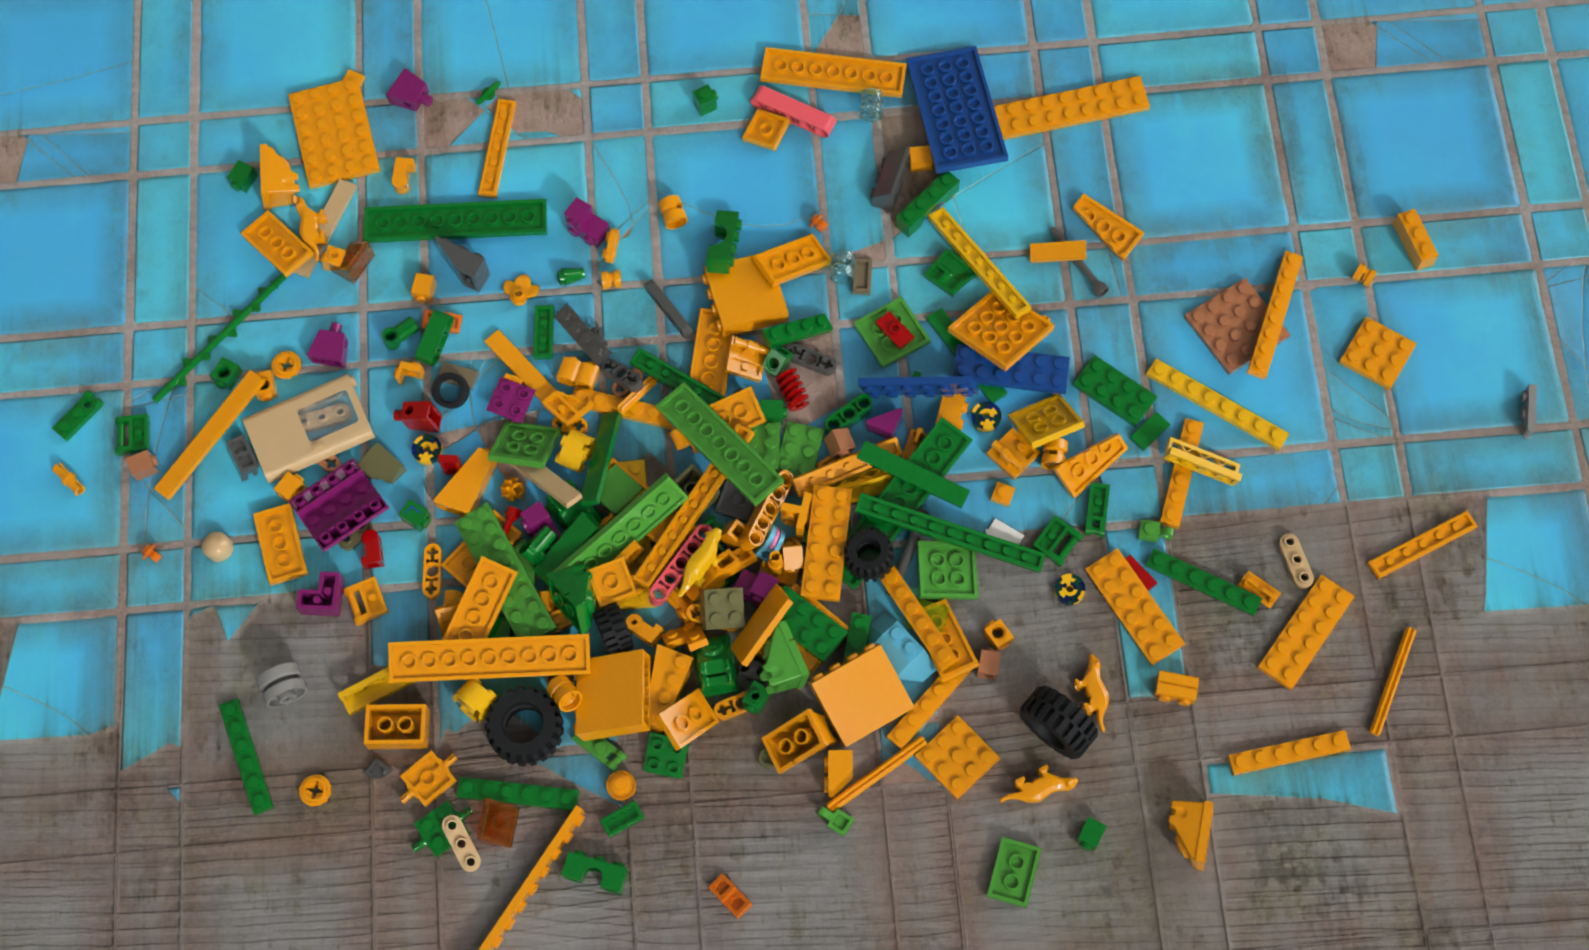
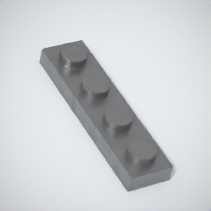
(582, 334)

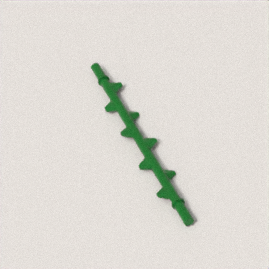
(229, 330)

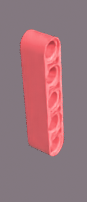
(798, 112)
(675, 572)

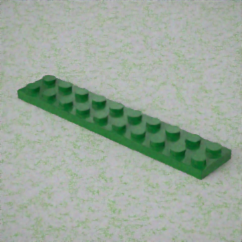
(455, 220)
(935, 453)

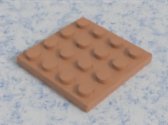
(1231, 325)

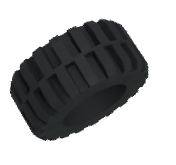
(513, 703)
(1058, 722)

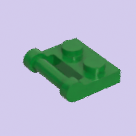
(138, 434)
(1052, 537)

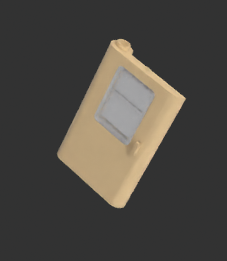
(308, 428)

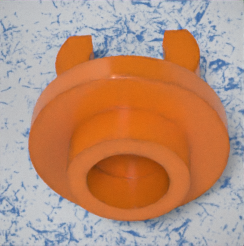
(819, 223)
(149, 552)

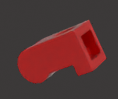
(374, 550)

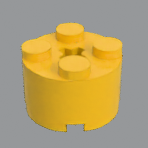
(575, 450)
(474, 699)

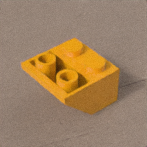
(839, 769)

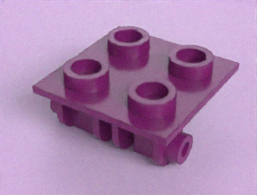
(511, 400)

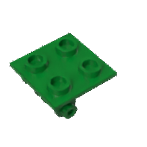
(663, 758)

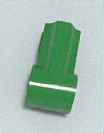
(400, 332)
(535, 549)

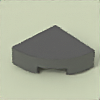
(377, 769)

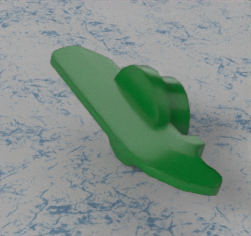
(488, 93)

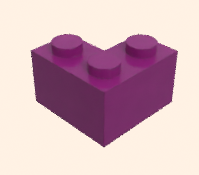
(585, 224)
(535, 518)
(755, 586)
(325, 600)

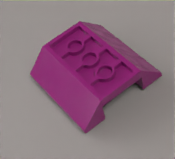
(338, 504)

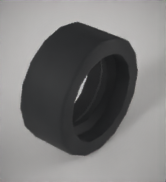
(436, 390)

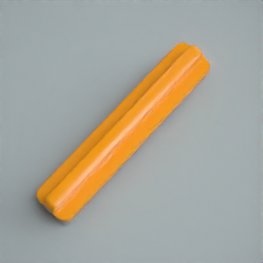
(633, 397)

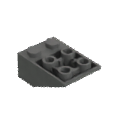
(467, 266)

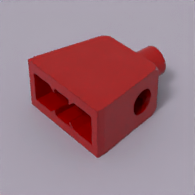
(419, 416)

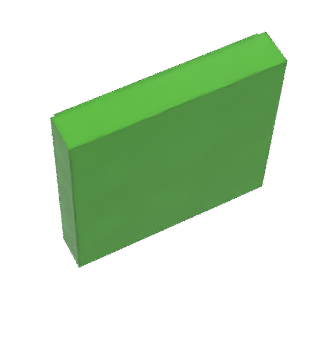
(619, 490)

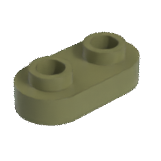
(355, 538)

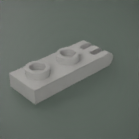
(1528, 412)

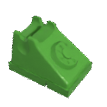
(784, 662)

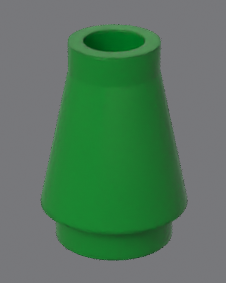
(570, 275)

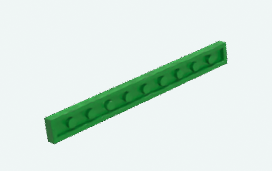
(950, 533)

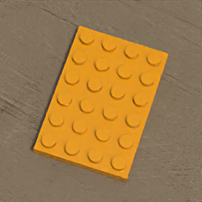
(334, 132)

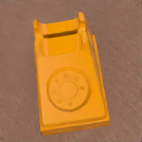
(277, 179)
(798, 740)
(1192, 828)

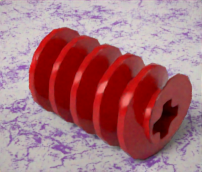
(791, 390)

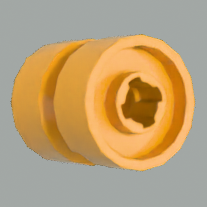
(673, 212)
(1054, 453)
(564, 693)

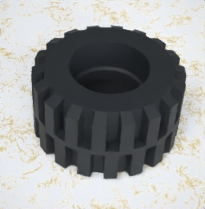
(869, 540)
(613, 629)

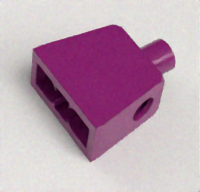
(409, 92)
(329, 347)

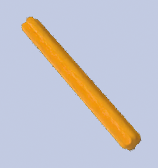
(1392, 681)
(876, 774)

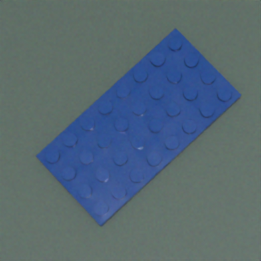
(956, 109)

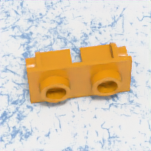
(914, 440)
(1257, 586)

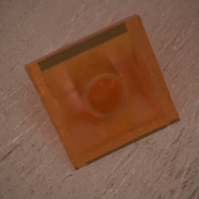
(355, 260)
(497, 824)

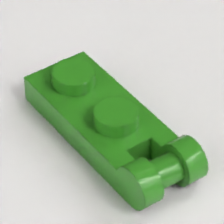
(601, 750)

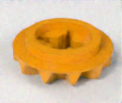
(282, 359)
(311, 783)

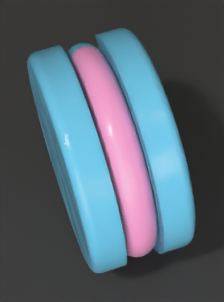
(771, 543)

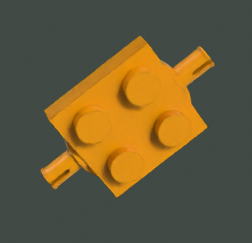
(428, 778)

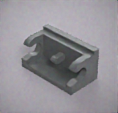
(242, 457)

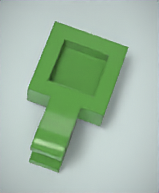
(1151, 531)
(838, 821)

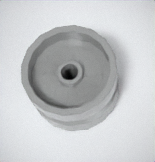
(281, 685)

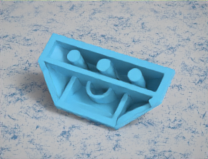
(902, 650)

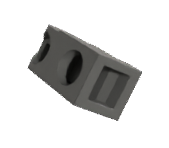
(752, 672)

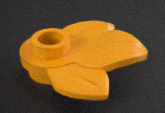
(520, 289)

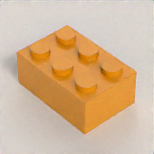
(397, 726)

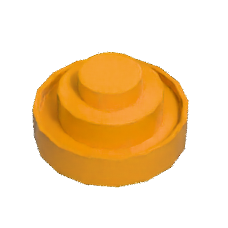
(621, 785)

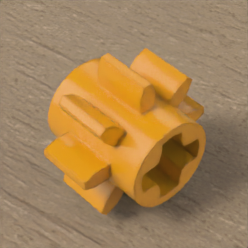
(512, 489)

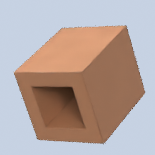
(839, 443)
(142, 465)
(989, 664)

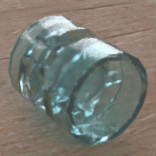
(871, 104)
(842, 266)

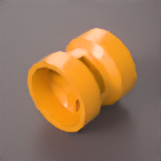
(1367, 278)
(611, 279)

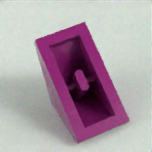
(885, 424)

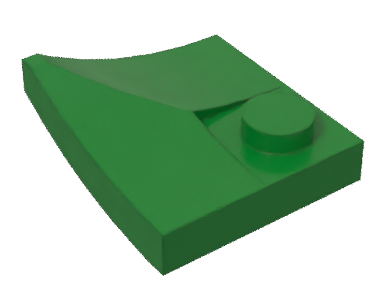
(949, 273)

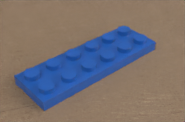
(1030, 373)
(914, 386)

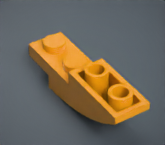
(729, 564)

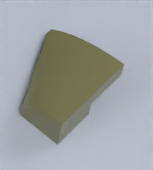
(381, 465)

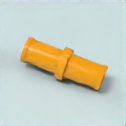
(68, 479)
(775, 563)

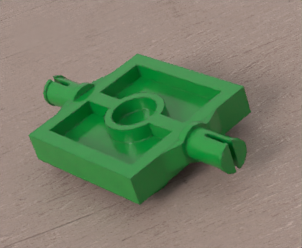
(431, 829)

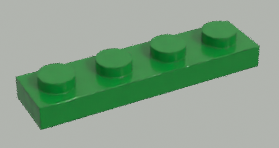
(796, 330)

